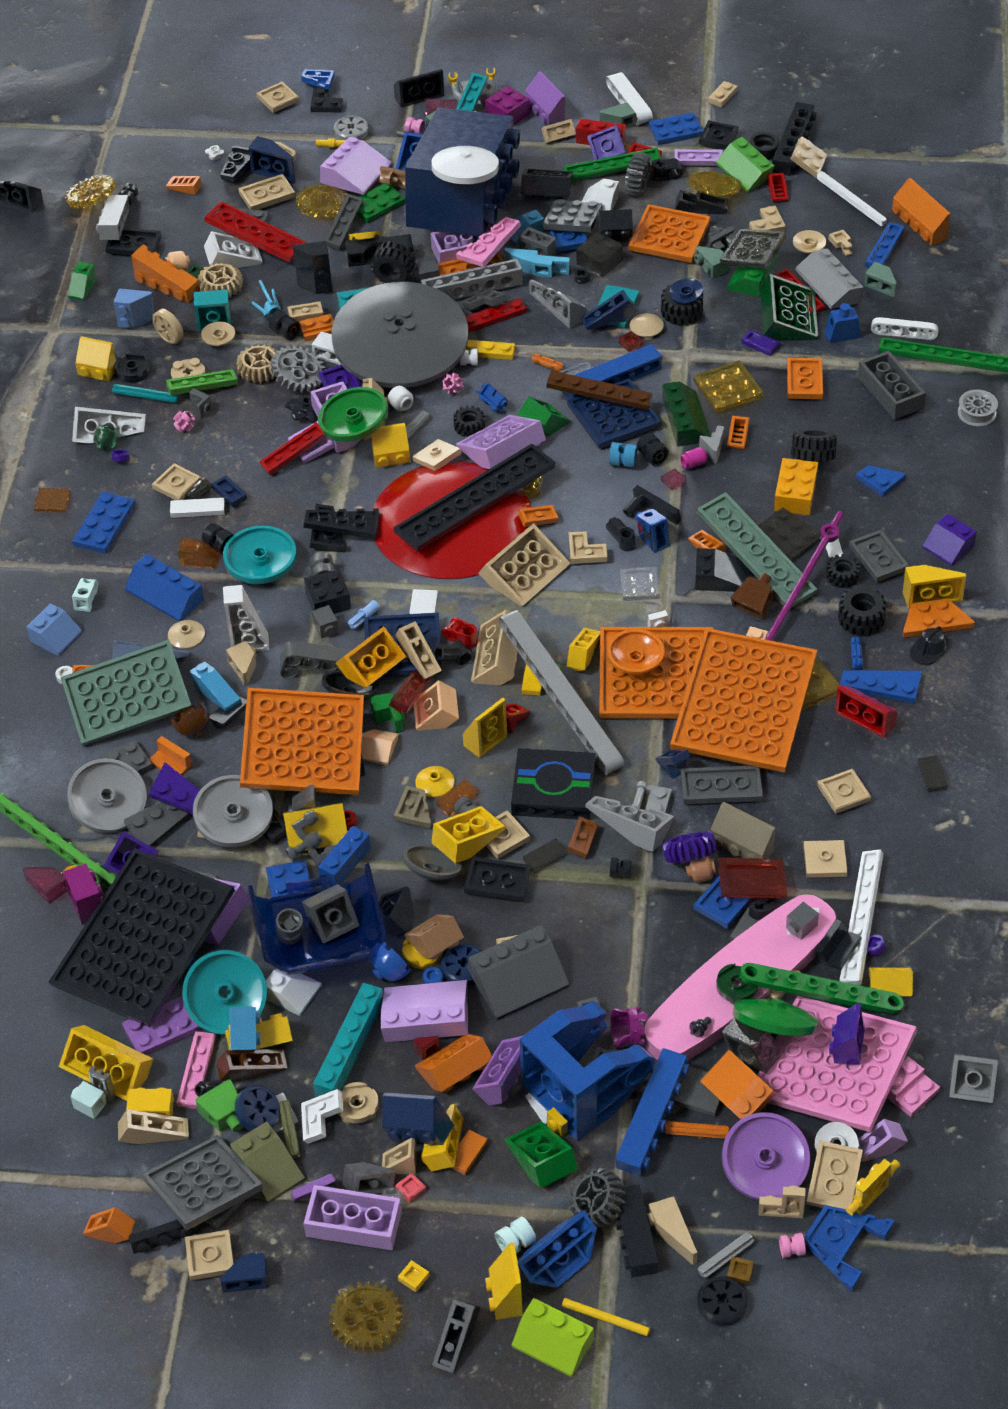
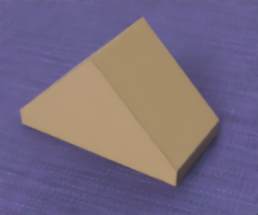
(401, 1158)

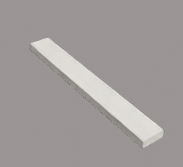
(863, 914)

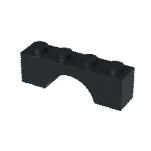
(362, 250)

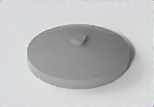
(105, 794)
(230, 813)

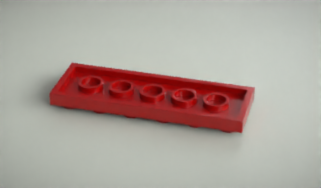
(253, 231)

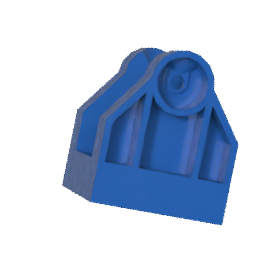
(557, 1080)

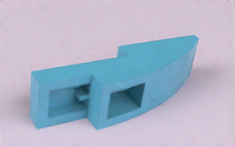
(538, 264)

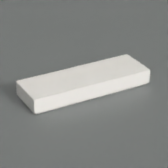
(197, 507)

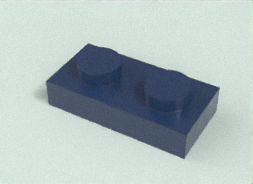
(229, 491)

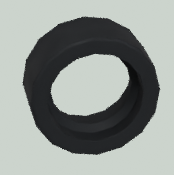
(765, 138)

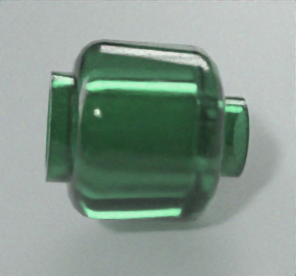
(105, 437)

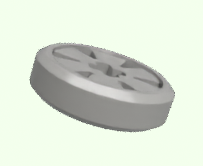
(351, 127)

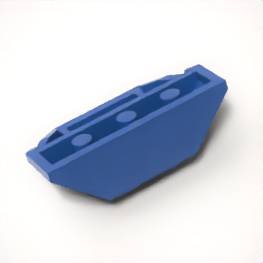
(559, 1252)

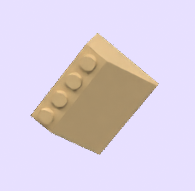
(524, 566)

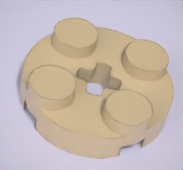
(181, 368)
(363, 1112)

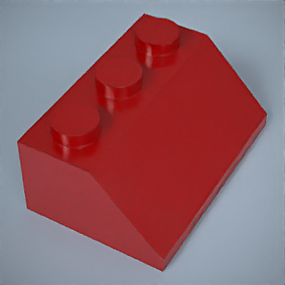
(865, 711)

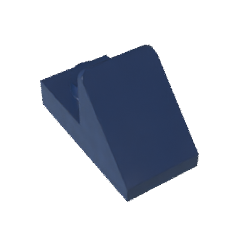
(673, 761)

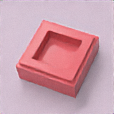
(411, 1187)

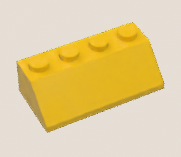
(89, 1047)

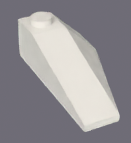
(88, 419)

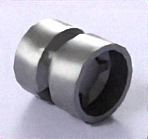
(321, 563)

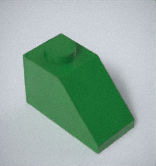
(82, 281)

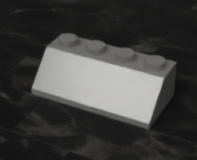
(830, 279)

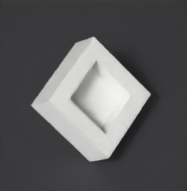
(658, 619)

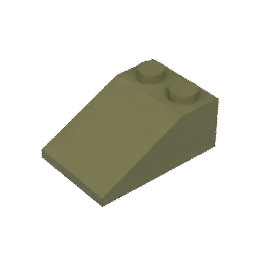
(268, 1160)

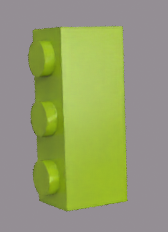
(553, 1337)

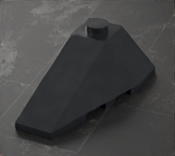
(20, 195)

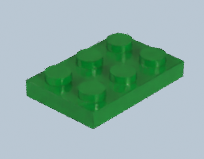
(379, 202)

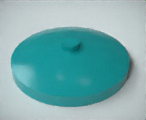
(259, 554)
(222, 982)

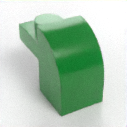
(383, 712)

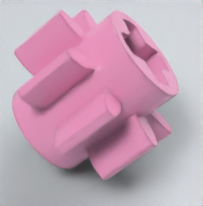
(453, 383)
(184, 421)

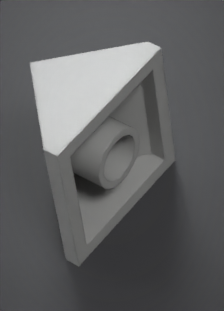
(973, 1078)

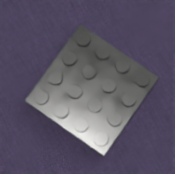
(202, 1182)

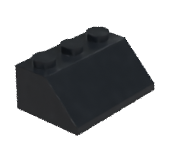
(419, 87)
(546, 183)
(313, 267)

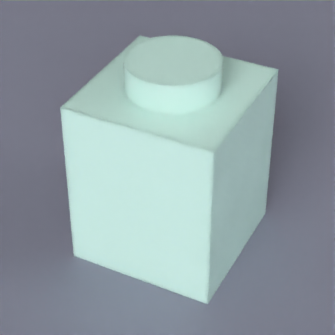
(88, 1099)

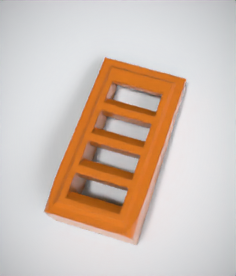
(185, 184)
(741, 422)
(708, 542)

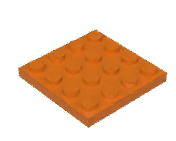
(669, 233)

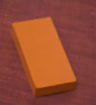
(468, 1151)

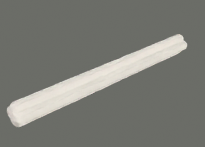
(852, 198)

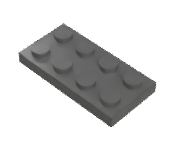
(721, 784)

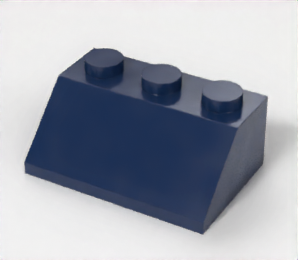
(415, 1117)

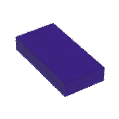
(760, 342)

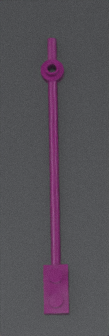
(828, 534)

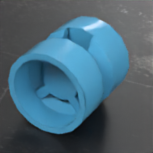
(623, 455)

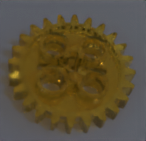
(714, 183)
(80, 196)
(310, 200)
(365, 1316)

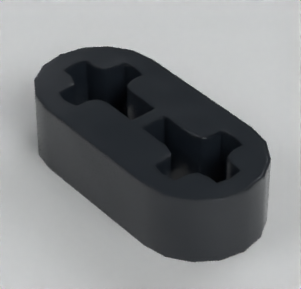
(763, 907)

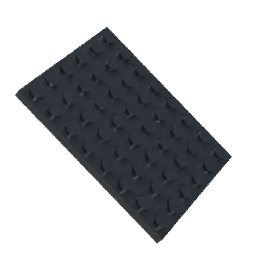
(142, 937)

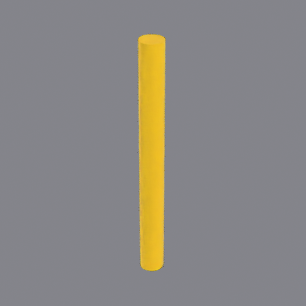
(607, 1317)

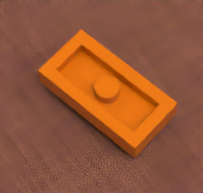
(538, 515)

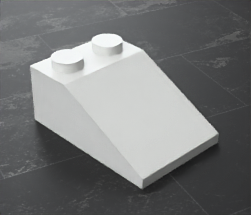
(231, 250)

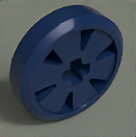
(453, 960)
(261, 1098)

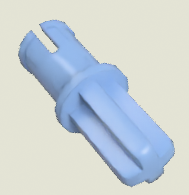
(367, 611)

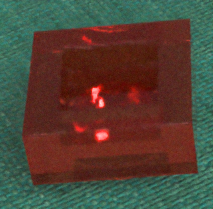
(630, 341)

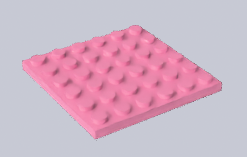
(844, 1093)

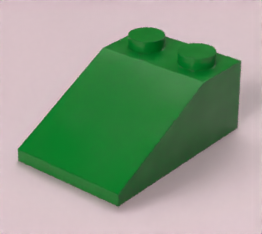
(542, 1154)

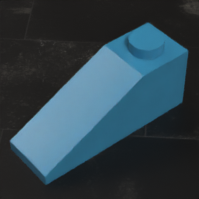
(213, 686)

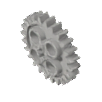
(296, 368)

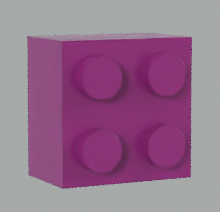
(508, 103)
(83, 891)

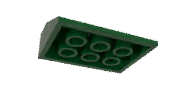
(787, 311)

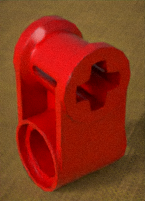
(461, 631)

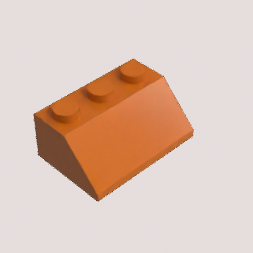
(455, 1062)

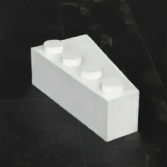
(243, 619)

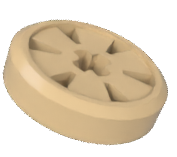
(168, 326)

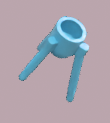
(270, 305)

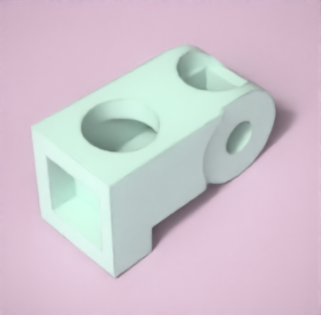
(84, 594)

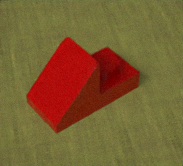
(513, 714)

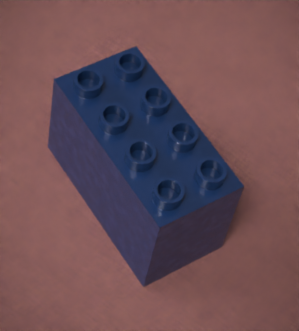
(453, 206)

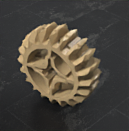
(221, 277)
(255, 363)

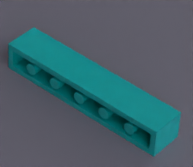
(349, 1040)

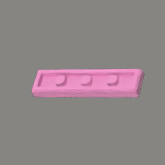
(196, 1068)

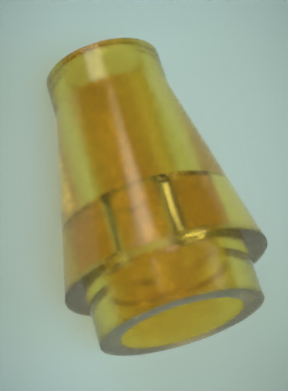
(533, 489)

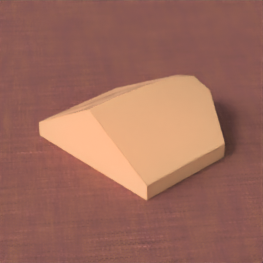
(378, 746)

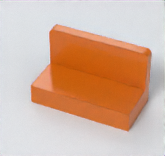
(171, 754)

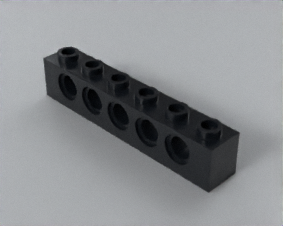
(798, 125)

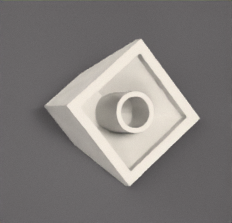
(604, 192)
(291, 991)

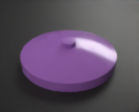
(765, 1155)

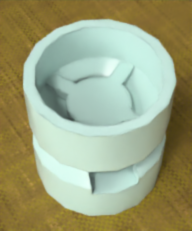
(519, 1233)

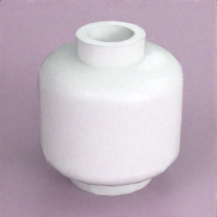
(400, 398)

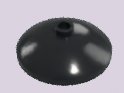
(337, 683)

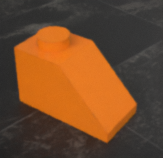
(110, 1226)

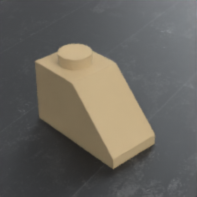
(242, 660)

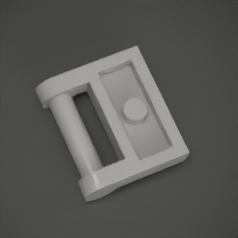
(658, 797)

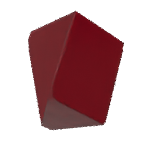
(426, 1046)

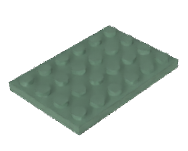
(126, 692)

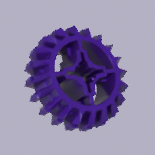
(689, 847)

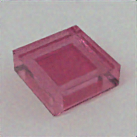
(673, 479)

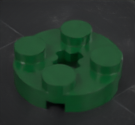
(732, 992)

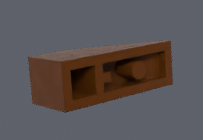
(249, 1063)

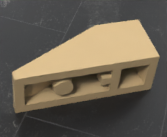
(417, 650)
(146, 1127)
(670, 1226)

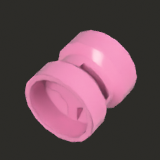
(413, 125)
(792, 1245)

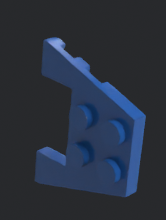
(834, 1236)

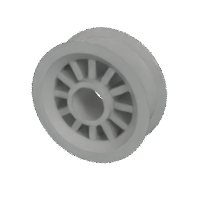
(977, 408)

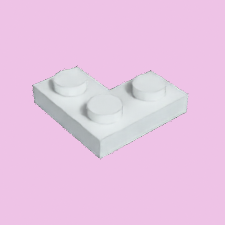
(315, 1112)

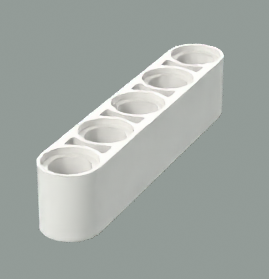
(625, 92)

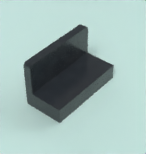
(837, 945)

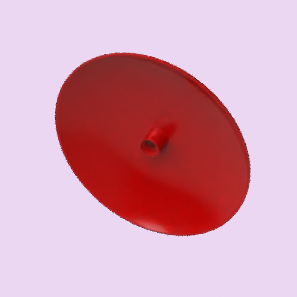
(464, 549)

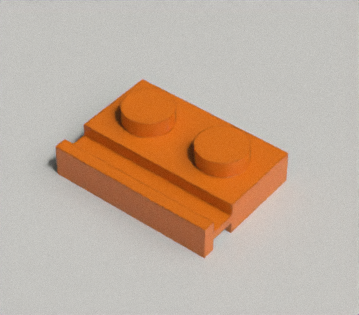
(312, 327)

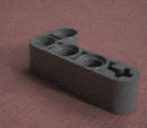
(309, 656)

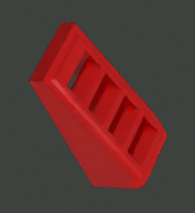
(777, 178)

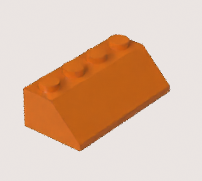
(921, 212)

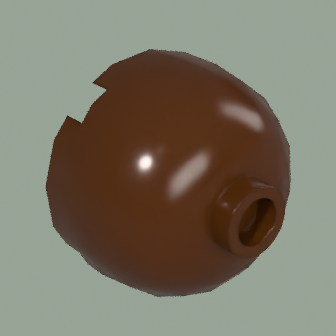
(191, 720)

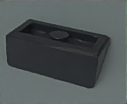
(222, 718)

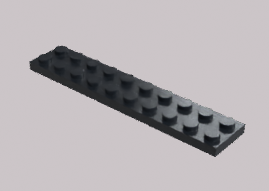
(474, 497)

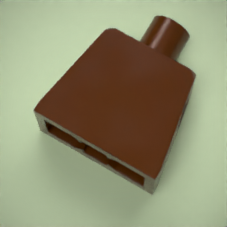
(754, 596)

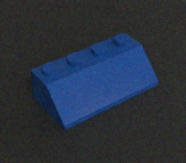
(164, 588)

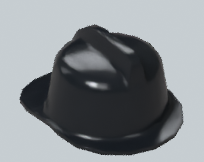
(929, 646)

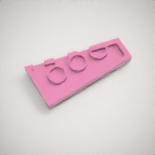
(490, 243)

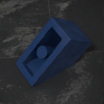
(246, 1274)

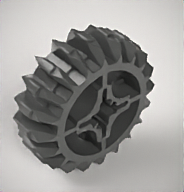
(638, 174)
(602, 1202)

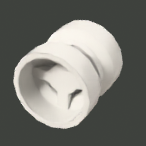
(469, 357)

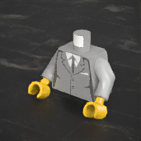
(487, 92)

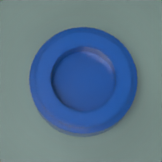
(432, 975)

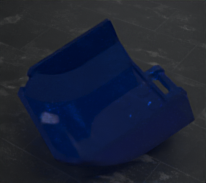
(309, 952)

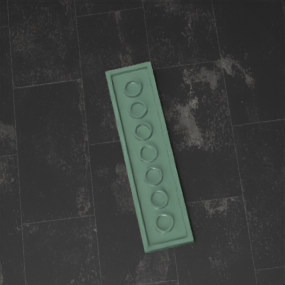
(754, 547)

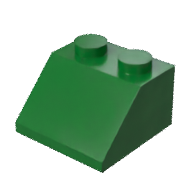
(540, 410)

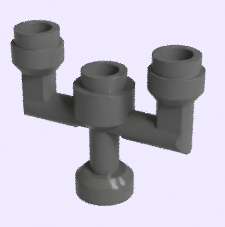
(310, 840)

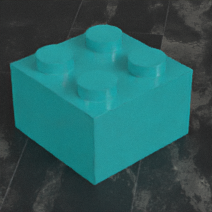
(211, 307)

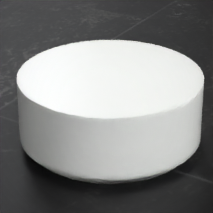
(62, 671)

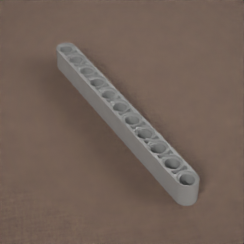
(561, 692)

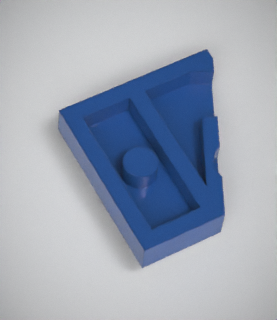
(318, 78)
(880, 479)

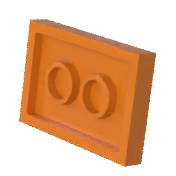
(804, 378)

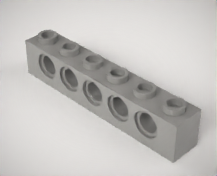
(478, 279)

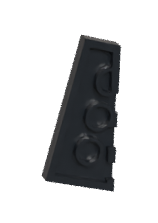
(354, 523)

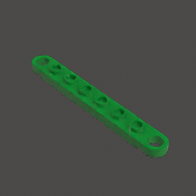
(821, 988)

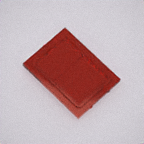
(752, 878)

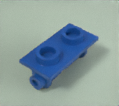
(496, 402)

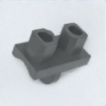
(718, 236)

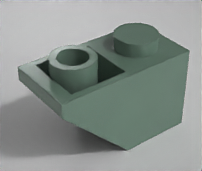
(619, 114)
(710, 261)

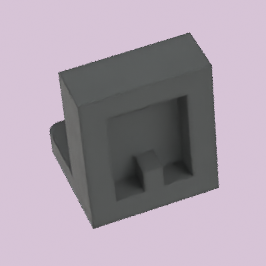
(200, 401)

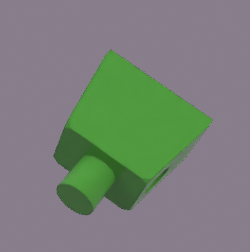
(219, 1107)

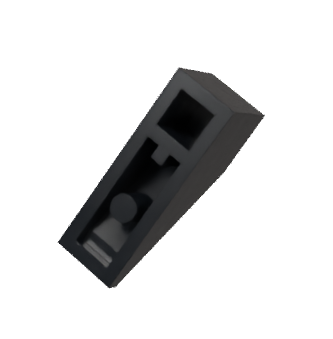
(455, 1334)

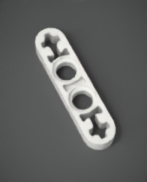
(904, 328)

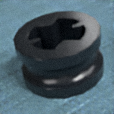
(581, 275)

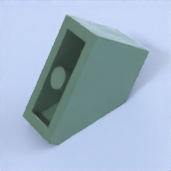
(880, 279)

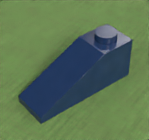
(611, 311)

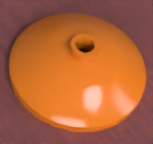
(635, 651)

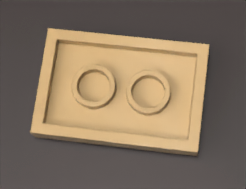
(267, 192)
(834, 1175)

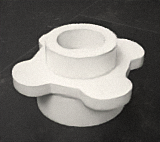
(214, 152)

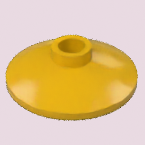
(435, 781)

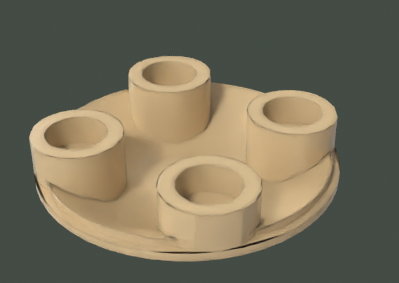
(646, 325)

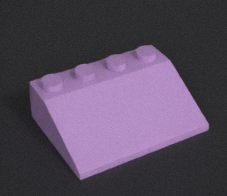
(353, 166)
(502, 440)
(425, 1011)

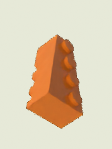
(163, 275)

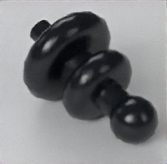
(698, 1027)

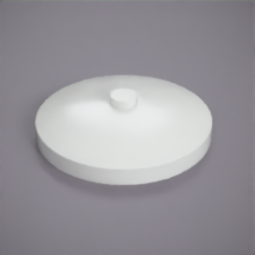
(465, 165)

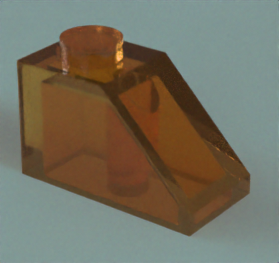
(197, 554)

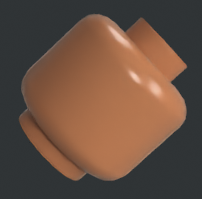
(701, 869)

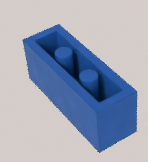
(345, 856)

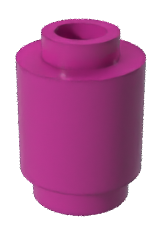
(693, 458)

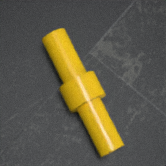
(330, 143)

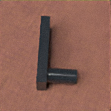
(649, 500)

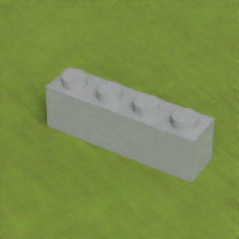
(113, 217)

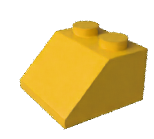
(95, 359)
(390, 445)

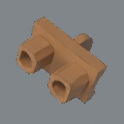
(392, 177)

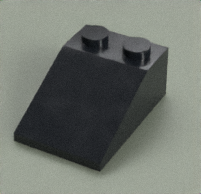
(719, 571)

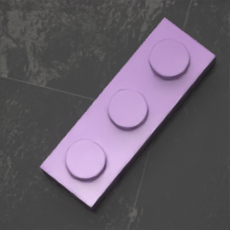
(697, 157)

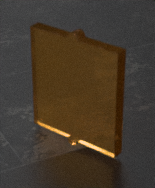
(52, 499)

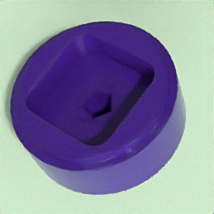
(120, 455)
(876, 945)

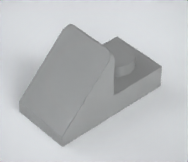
(713, 444)

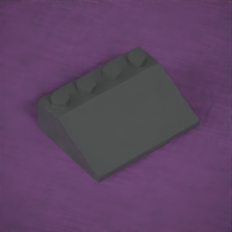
(517, 971)

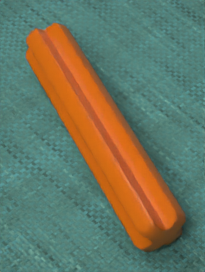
(696, 1129)

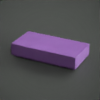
(306, 1190)

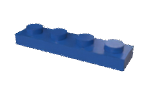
(885, 244)

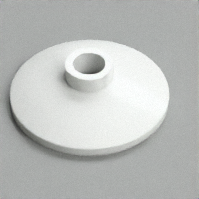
(838, 1131)

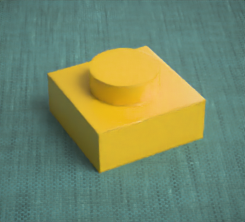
(557, 1122)
(413, 1276)

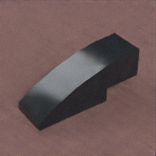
(700, 203)

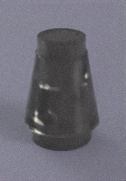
(199, 489)

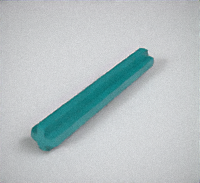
(144, 393)

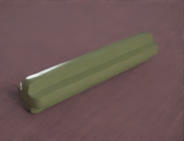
(289, 1128)

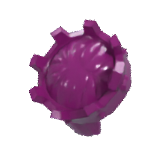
(627, 1026)

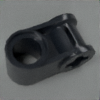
(667, 169)

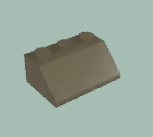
(742, 833)

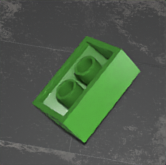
(745, 163)

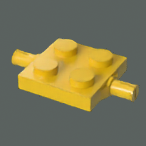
(872, 1186)

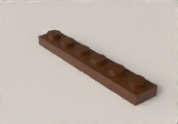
(599, 390)

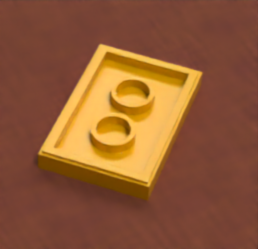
(330, 825)

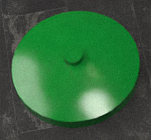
(353, 414)
(775, 1017)

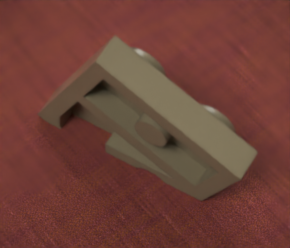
(413, 808)

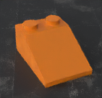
(737, 1086)

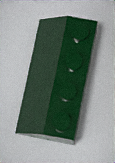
(684, 413)

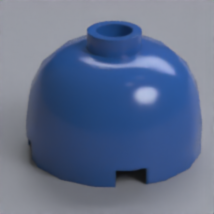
(388, 964)

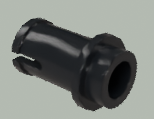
(203, 1087)

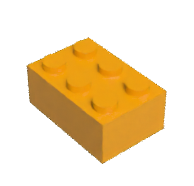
(796, 486)

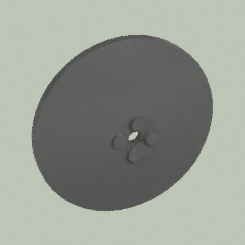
(404, 355)

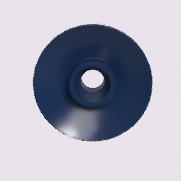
(686, 291)

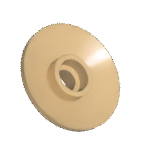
(809, 241)
(218, 333)
(186, 634)

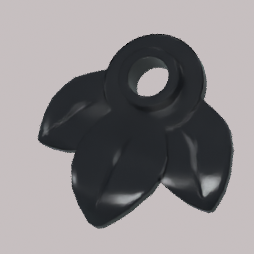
(301, 408)

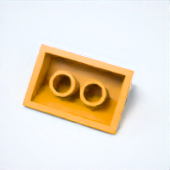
(371, 658)

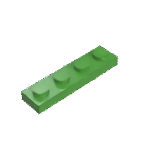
(201, 382)

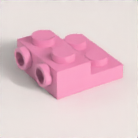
(912, 1088)

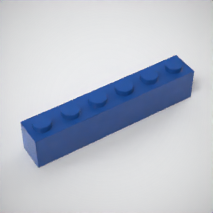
(631, 365)
(651, 1112)

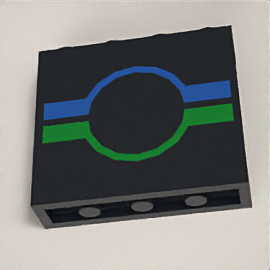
(552, 783)

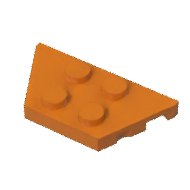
(935, 614)

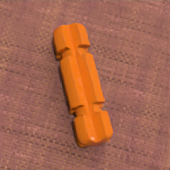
(547, 362)

